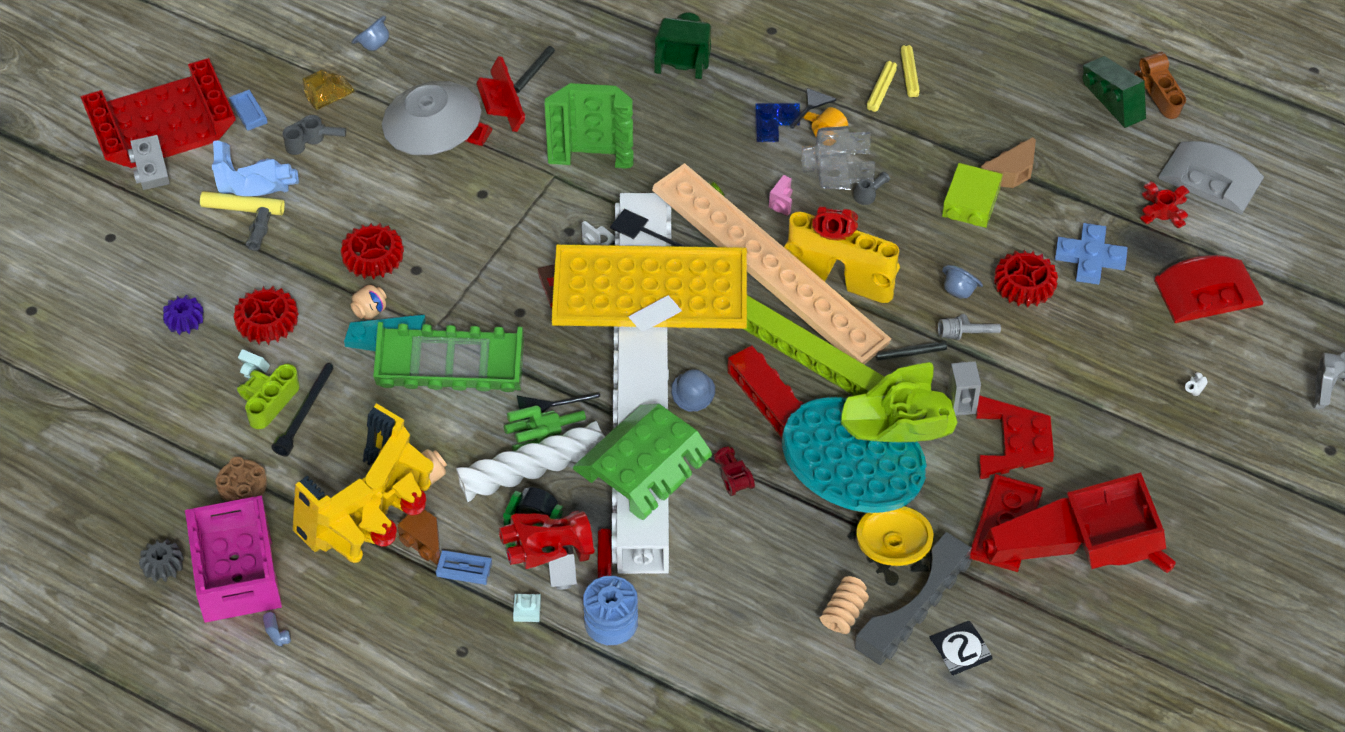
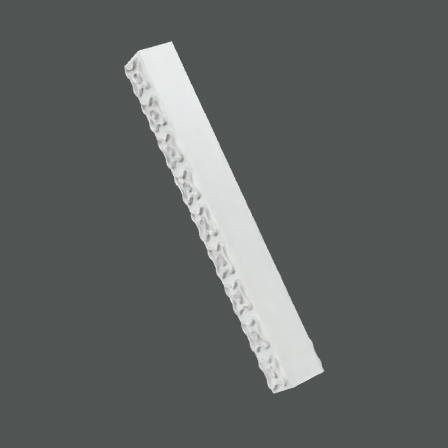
(640, 379)

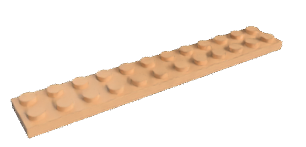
(772, 264)

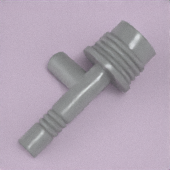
(954, 327)

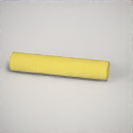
(241, 203)

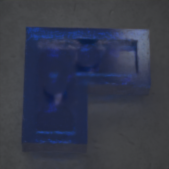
(771, 116)

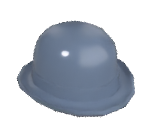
(374, 36)
(959, 282)
(693, 390)

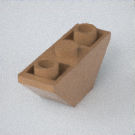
(1014, 164)

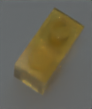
(325, 88)

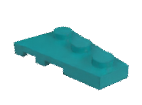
(364, 333)

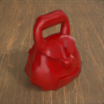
(835, 223)

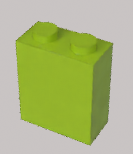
(972, 195)

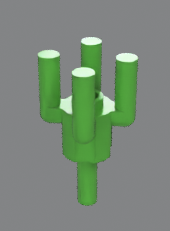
(538, 425)

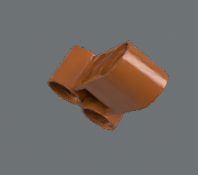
(1161, 84)

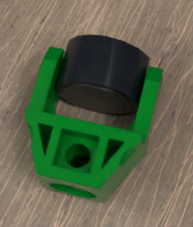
(532, 502)

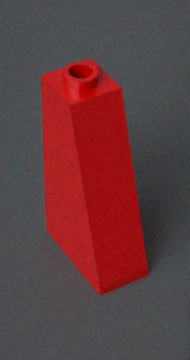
(1036, 534)

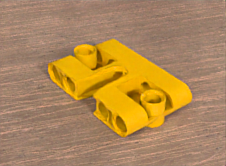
(868, 260)

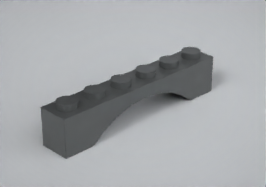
(883, 633)

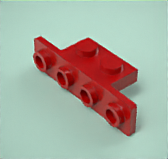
(500, 95)

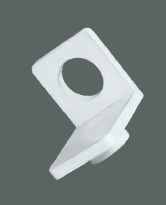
(591, 236)

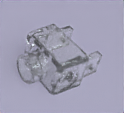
(834, 158)

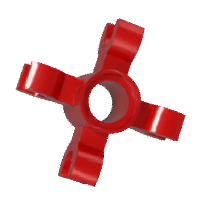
(1164, 204)

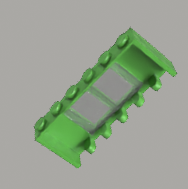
(449, 358)

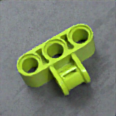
(267, 394)

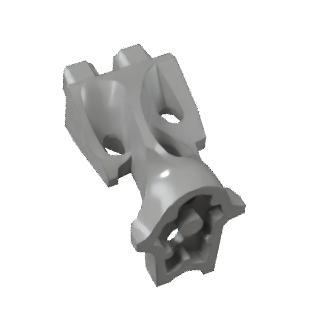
(1329, 370)

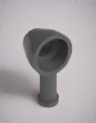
(866, 190)

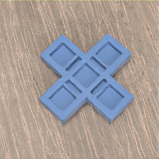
(1091, 253)

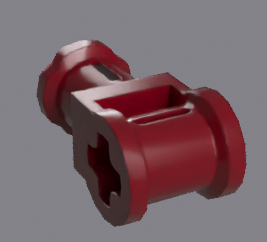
(734, 472)

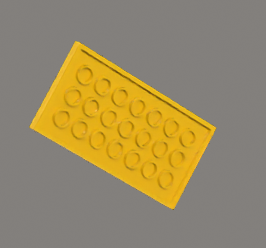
(612, 282)

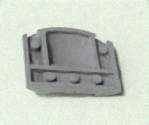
(1213, 174)

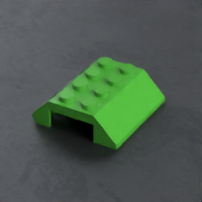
(589, 121)
(644, 455)

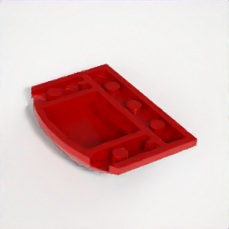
(1206, 287)

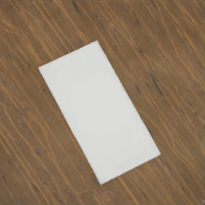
(655, 313)

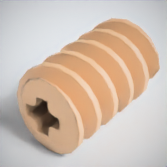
(845, 605)

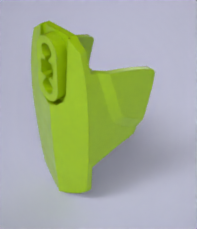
(897, 409)

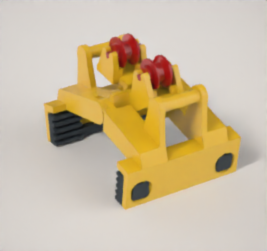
(360, 510)

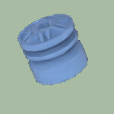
(610, 610)

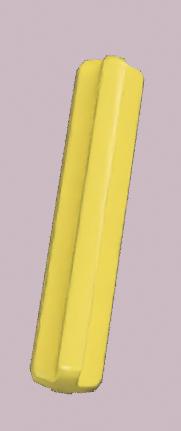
(909, 71)
(881, 86)

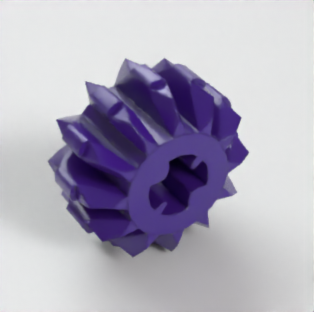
(183, 314)

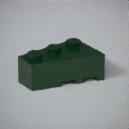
(1117, 90)

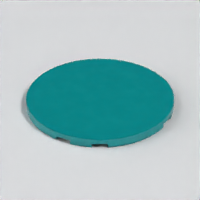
(846, 469)

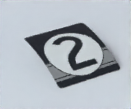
(961, 647)

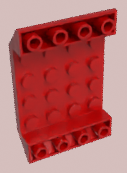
(180, 113)

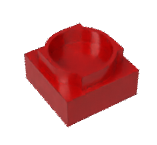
(1117, 521)

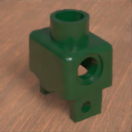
(683, 44)

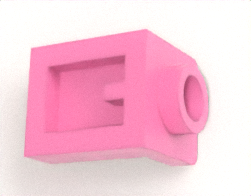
(780, 196)

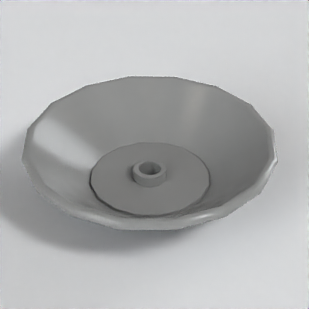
(431, 118)

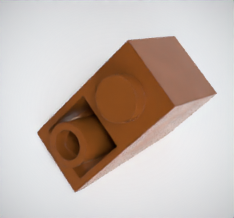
(421, 534)

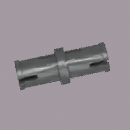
(258, 228)

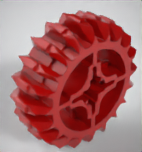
(373, 257)
(1024, 282)
(266, 310)

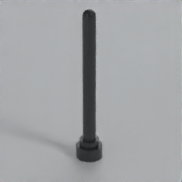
(284, 443)

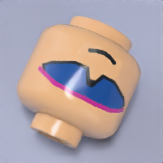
(368, 302)

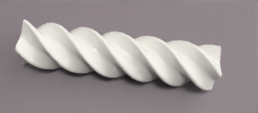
(528, 461)

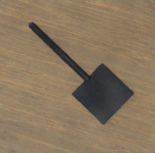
(631, 224)

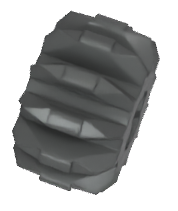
(161, 560)

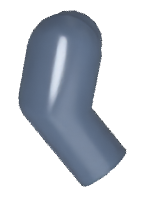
(272, 630)

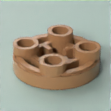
(241, 480)

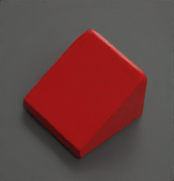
(480, 134)

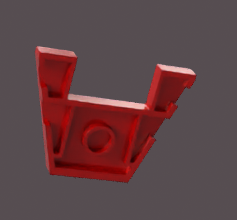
(1025, 437)

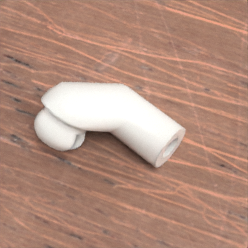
(1196, 384)

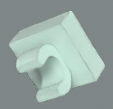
(251, 363)
(527, 608)

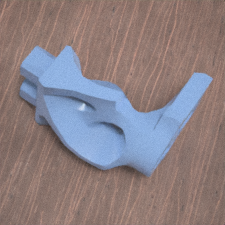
(254, 180)

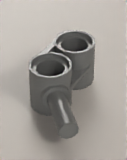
(309, 131)

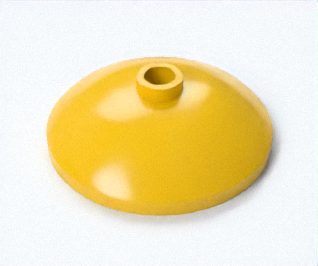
(895, 536)

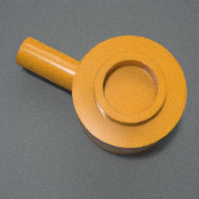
(829, 118)

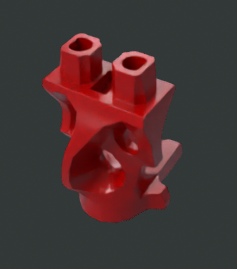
(530, 539)

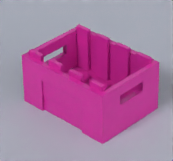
(212, 545)

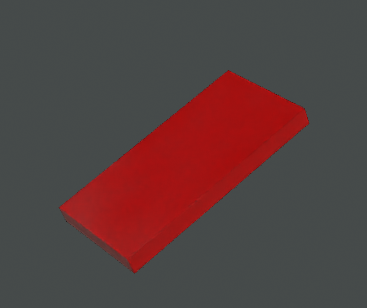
(1005, 501)

